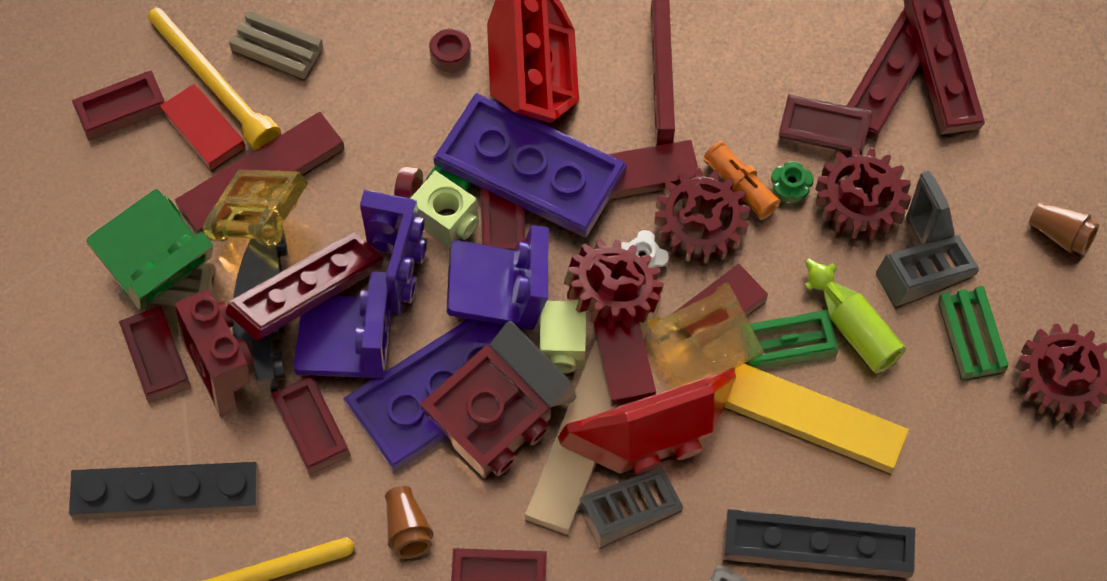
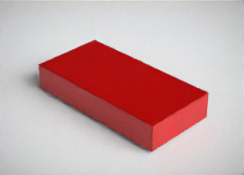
(202, 126)

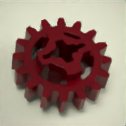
(851, 204)
(695, 232)
(613, 283)
(1048, 358)

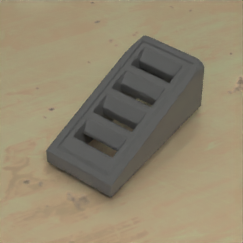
(930, 211)
(903, 282)
(606, 533)

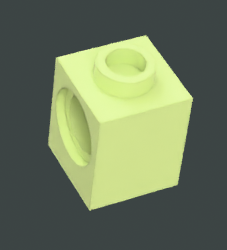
(441, 194)
(563, 335)

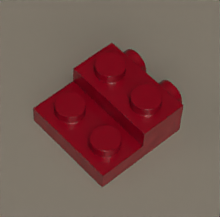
(213, 349)
(488, 412)

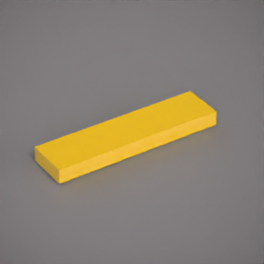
(816, 418)

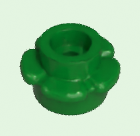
(790, 191)

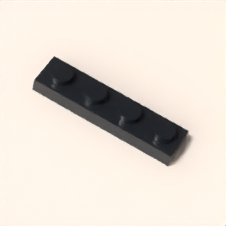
(164, 490)
(819, 543)

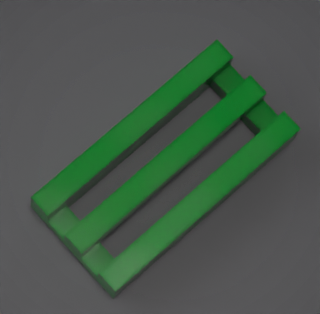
(989, 328)
(799, 354)

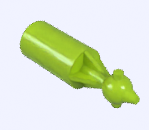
(856, 319)

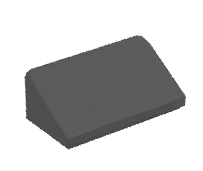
(533, 366)

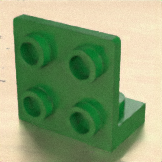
(149, 248)

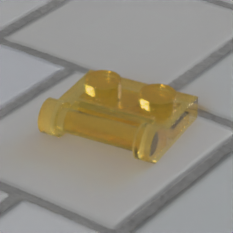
(255, 193)
(713, 349)

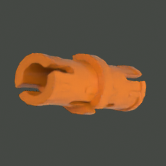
(757, 195)

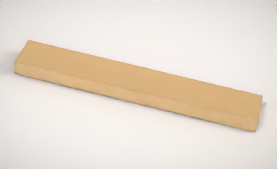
(566, 472)

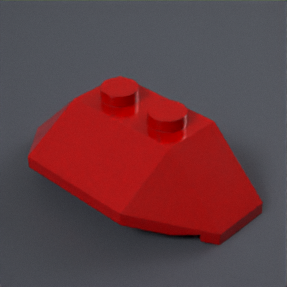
(532, 58)
(652, 427)

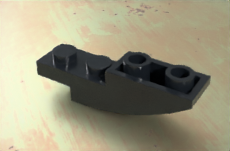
(258, 265)

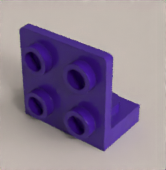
(396, 229)
(500, 282)
(346, 334)

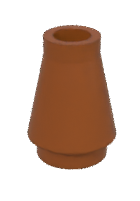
(1067, 228)
(406, 524)

